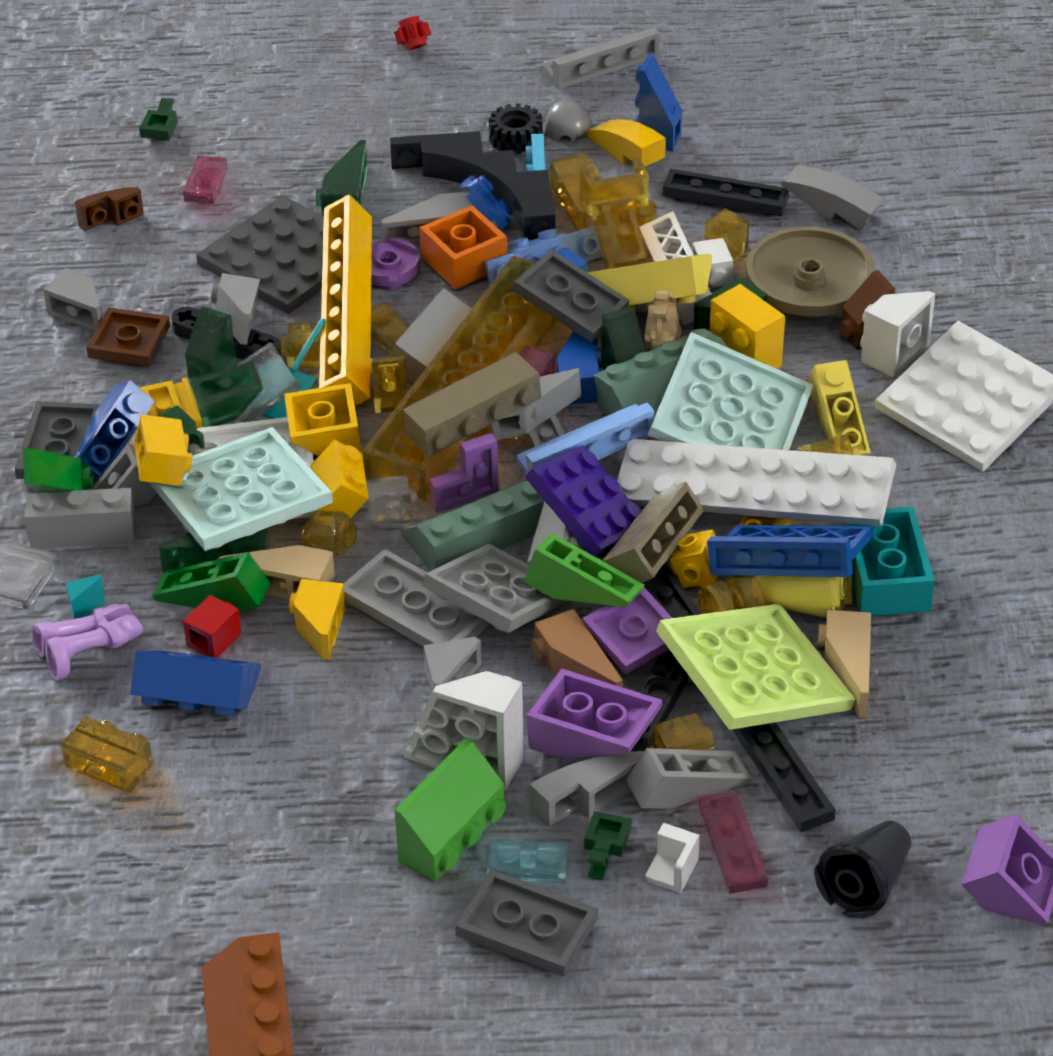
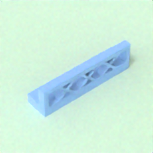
(600, 437)

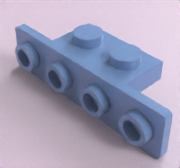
(582, 243)

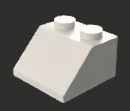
(896, 330)

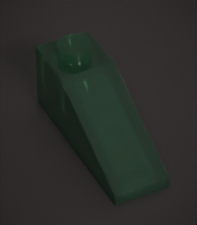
(344, 177)

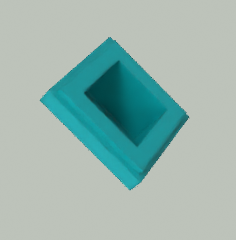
(85, 595)

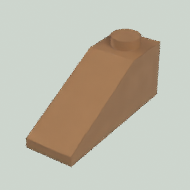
(568, 644)

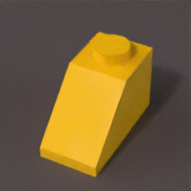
(318, 613)

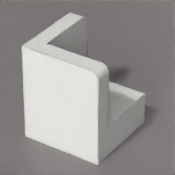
(674, 859)

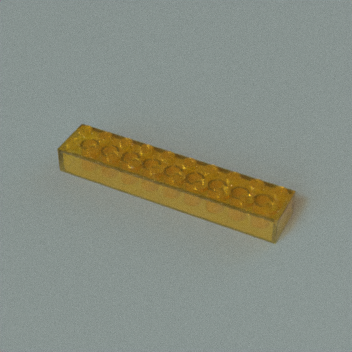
(491, 331)

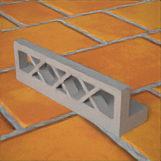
(603, 58)

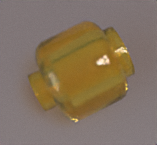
(330, 531)

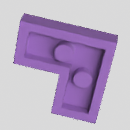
(474, 479)

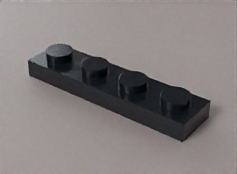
(725, 192)

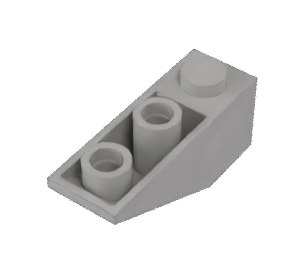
(556, 393)

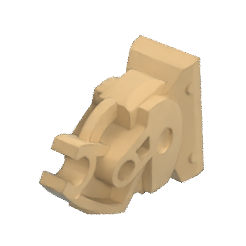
(662, 321)

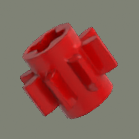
(412, 33)

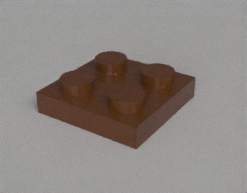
(128, 337)

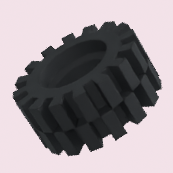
(513, 127)

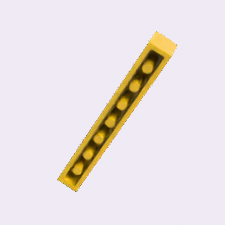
(346, 298)

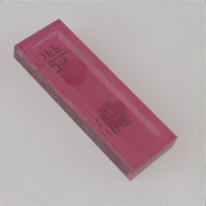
(733, 842)

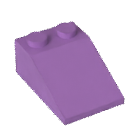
(588, 717)

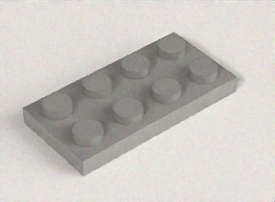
(395, 596)

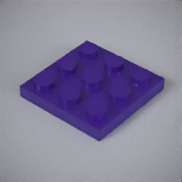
(584, 499)

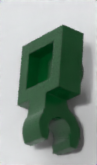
(159, 123)
(605, 837)

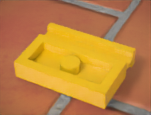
(170, 395)

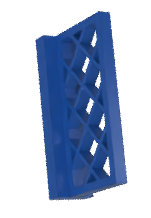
(787, 550)

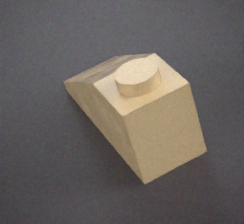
(290, 564)
(848, 652)

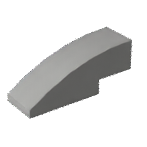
(833, 195)
(582, 786)

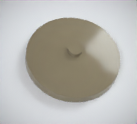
(808, 269)

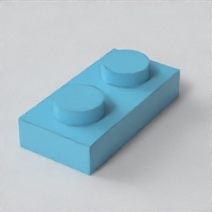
(535, 154)

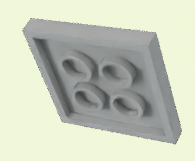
(491, 587)

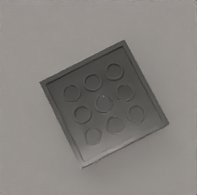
(278, 247)

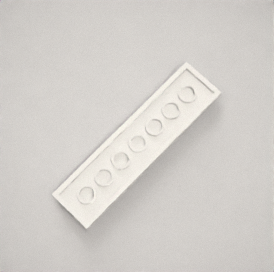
(762, 480)

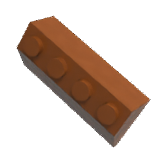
(247, 999)

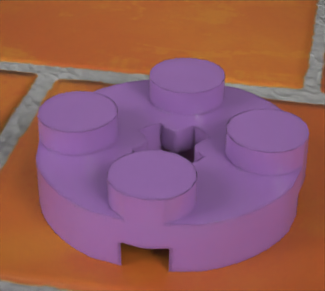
(395, 273)

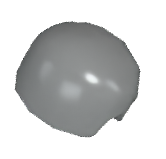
(567, 119)

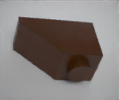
(868, 293)

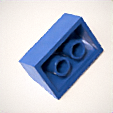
(193, 680)

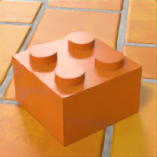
(461, 245)

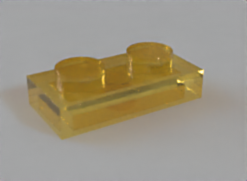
(387, 325)

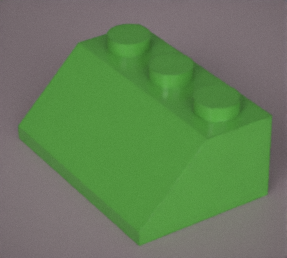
(448, 811)

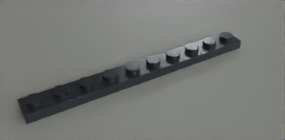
(763, 743)

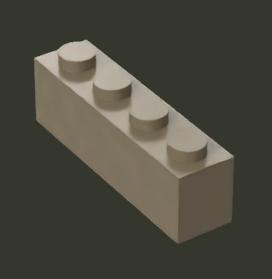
(472, 404)
(655, 533)

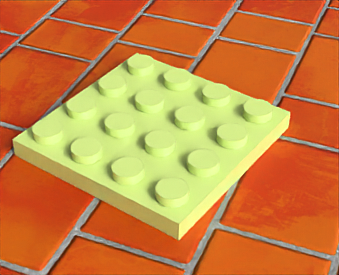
(755, 666)

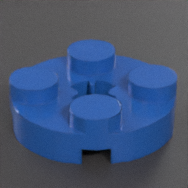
(485, 201)

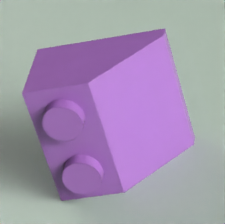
(1011, 871)

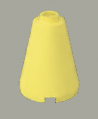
(807, 594)

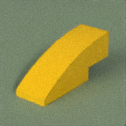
(629, 141)

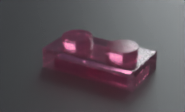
(205, 179)

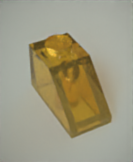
(388, 382)

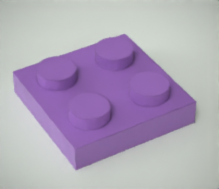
(629, 632)

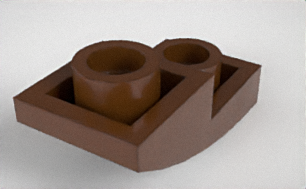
(114, 205)

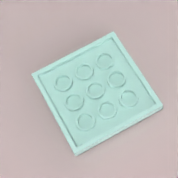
(729, 400)
(244, 489)

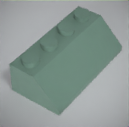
(642, 377)
(494, 519)

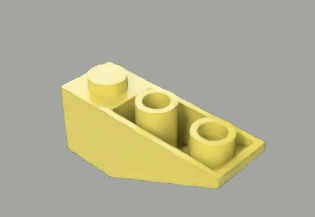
(837, 404)

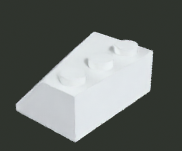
(479, 708)

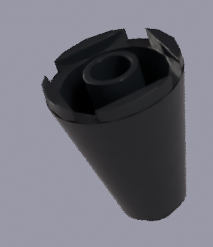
(863, 869)

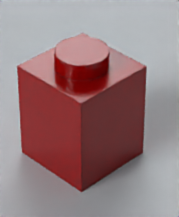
(212, 627)

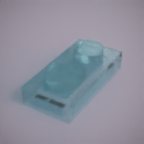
(529, 859)

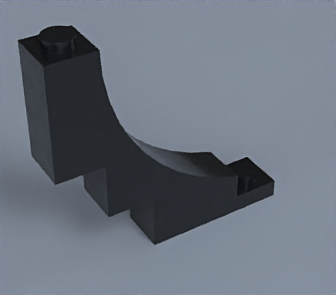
(461, 155)

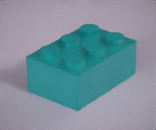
(893, 567)

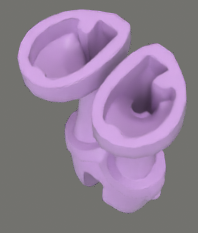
(62, 640)

